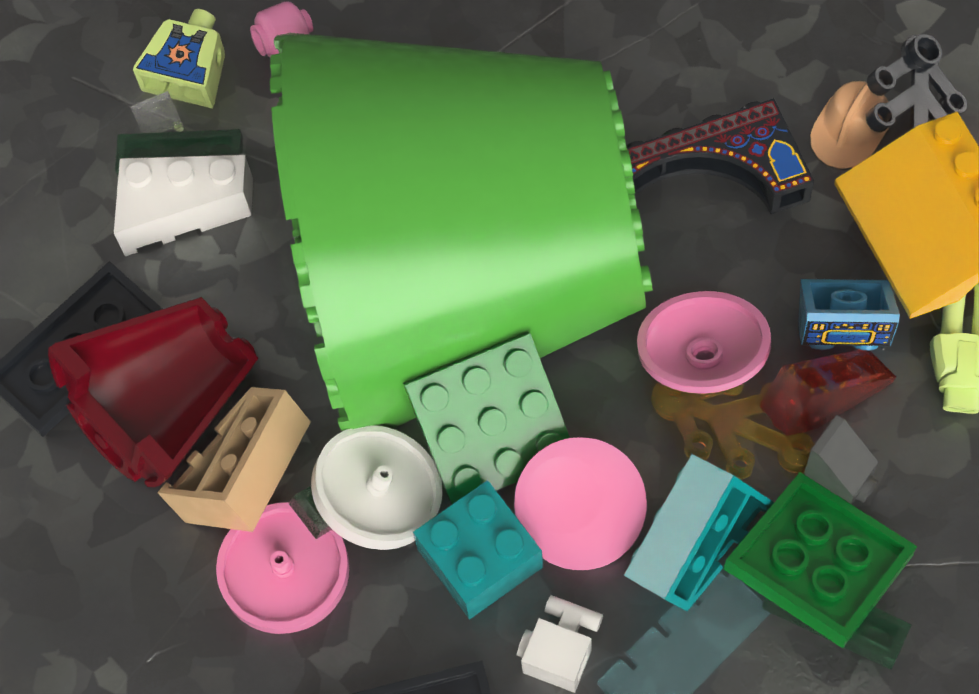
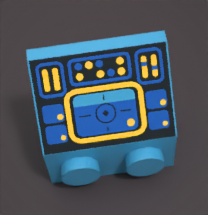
(847, 313)

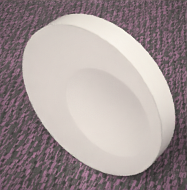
(375, 486)

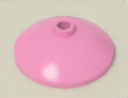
(704, 342)

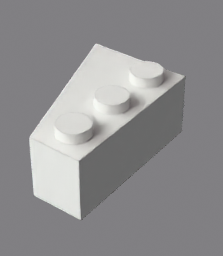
(177, 196)

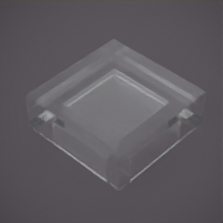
(157, 115)

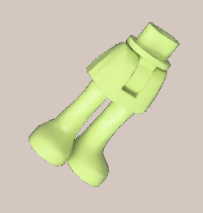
(957, 358)

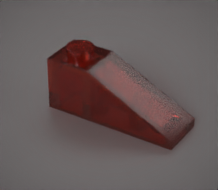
(819, 389)

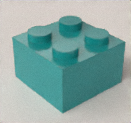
(478, 549)

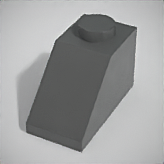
(842, 463)

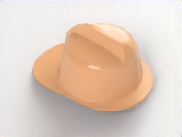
(841, 130)

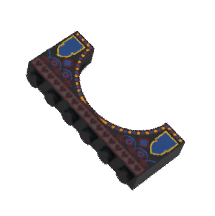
(743, 146)

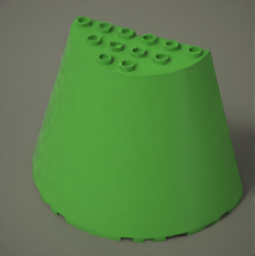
(448, 207)

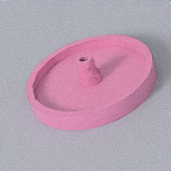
(581, 503)
(280, 573)

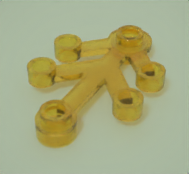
(725, 422)

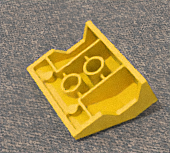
(921, 212)

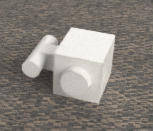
(557, 651)

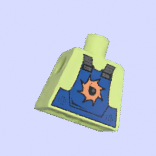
(183, 60)

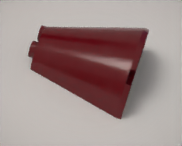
(151, 384)

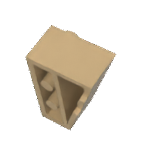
(243, 463)

